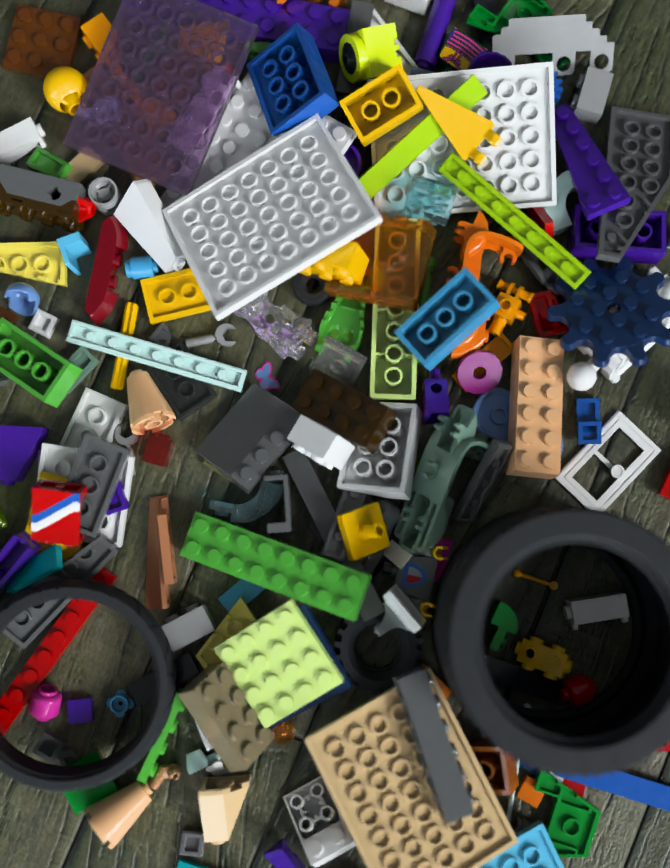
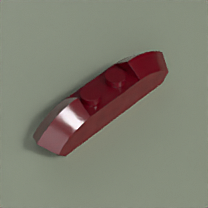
(108, 258)

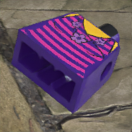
(434, 397)

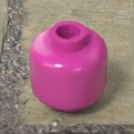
(45, 702)

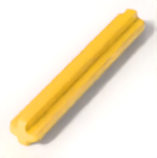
(127, 328)

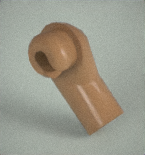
(163, 772)

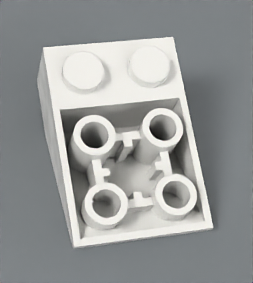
(318, 822)

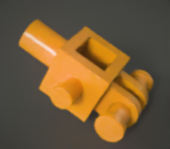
(509, 306)

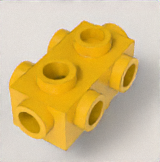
(552, 661)

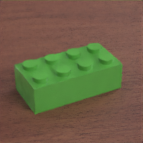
(35, 365)

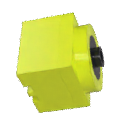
(369, 52)

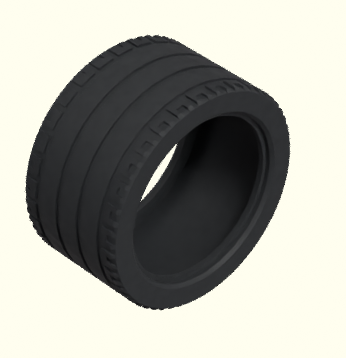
(627, 717)

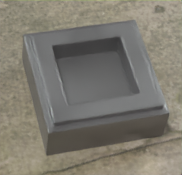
(192, 842)

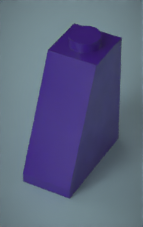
(18, 451)

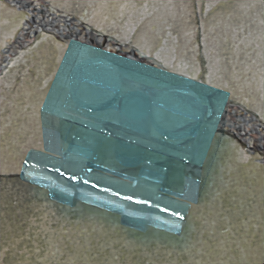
(430, 200)

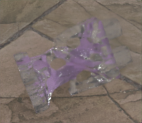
(279, 334)

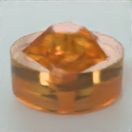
(284, 733)

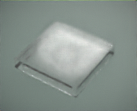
(339, 361)

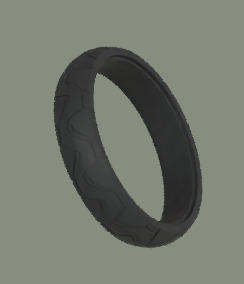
(80, 777)

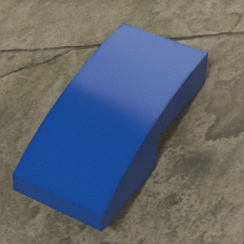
(588, 421)

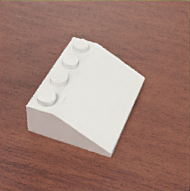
(392, 466)

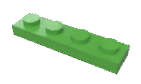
(150, 766)

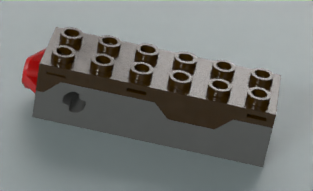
(44, 199)

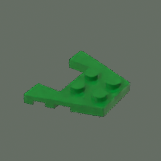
(488, 21)
(571, 818)

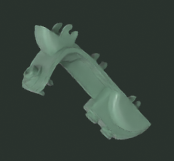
(427, 512)

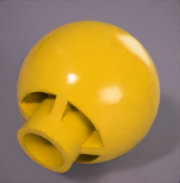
(64, 89)

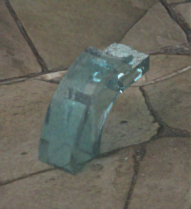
(259, 506)

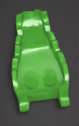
(343, 323)

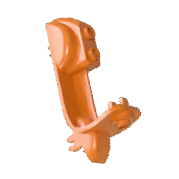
(473, 241)

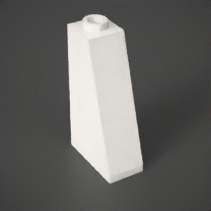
(143, 218)

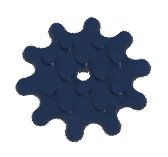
(607, 332)

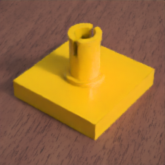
(363, 531)

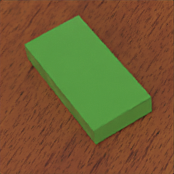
(48, 164)

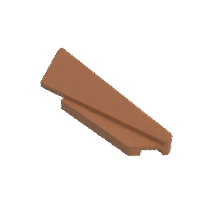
(160, 555)

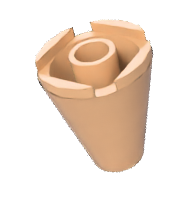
(146, 404)
(117, 812)

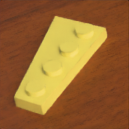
(34, 261)

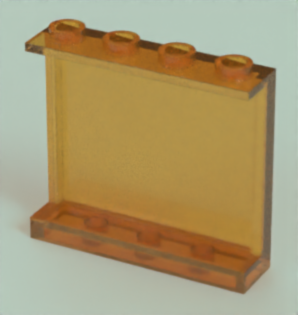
(396, 264)

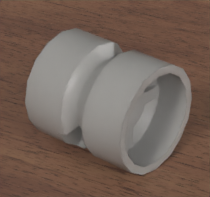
(106, 195)

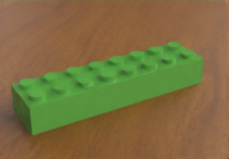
(276, 565)

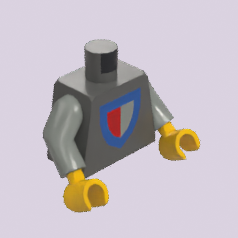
(417, 577)

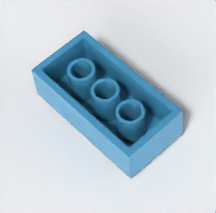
(447, 319)

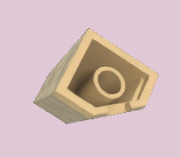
(220, 804)

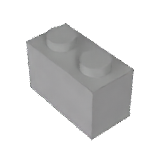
(592, 94)
(189, 626)

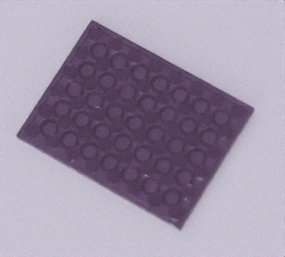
(161, 89)

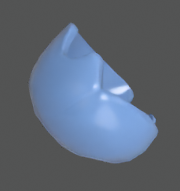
(22, 298)

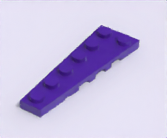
(591, 174)

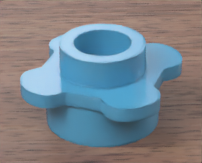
(113, 703)

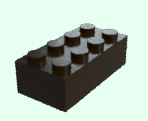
(344, 411)

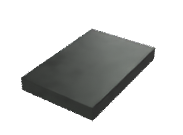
(181, 392)

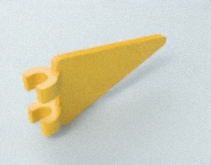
(460, 125)

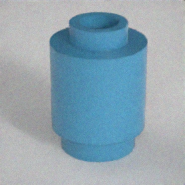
(141, 267)

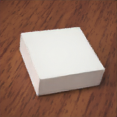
(43, 323)

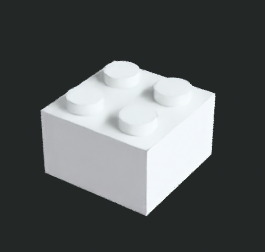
(320, 443)

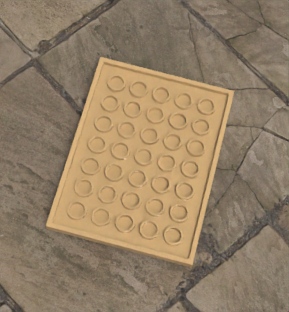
(386, 797)

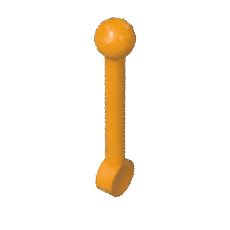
(553, 585)

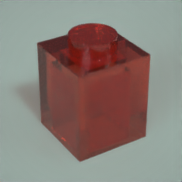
(158, 450)

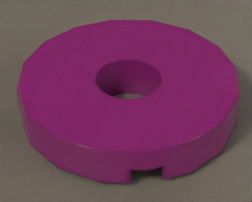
(484, 382)

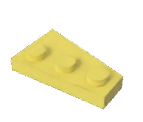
(236, 620)

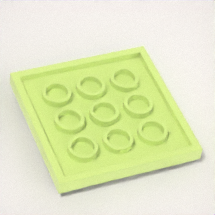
(279, 663)

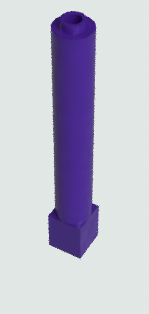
(434, 34)

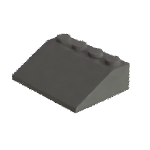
(250, 437)

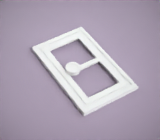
(624, 477)

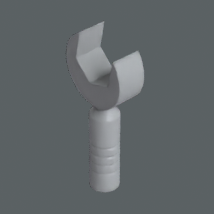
(206, 339)
(127, 442)

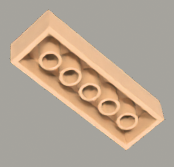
(535, 407)

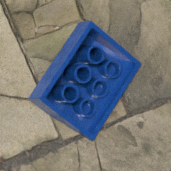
(292, 81)

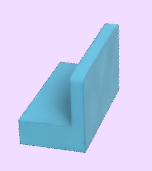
(72, 248)

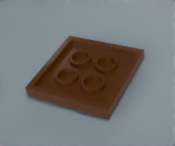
(41, 41)

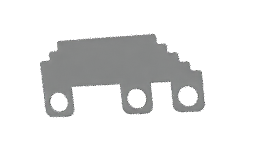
(553, 34)

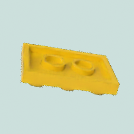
(173, 296)

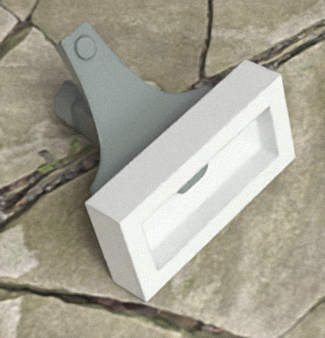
(399, 613)

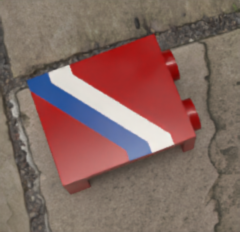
(57, 512)

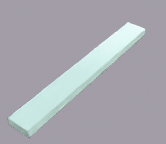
(156, 355)

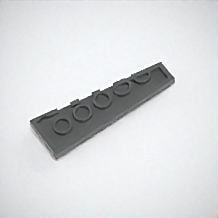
(81, 565)

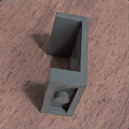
(287, 526)

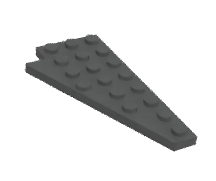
(641, 160)

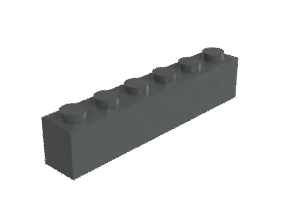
(433, 744)

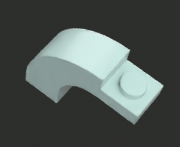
(559, 213)

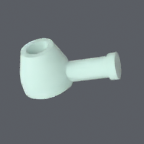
(198, 760)

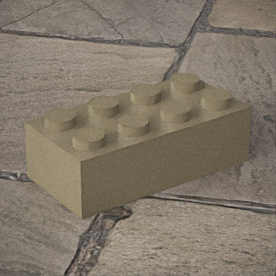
(226, 717)

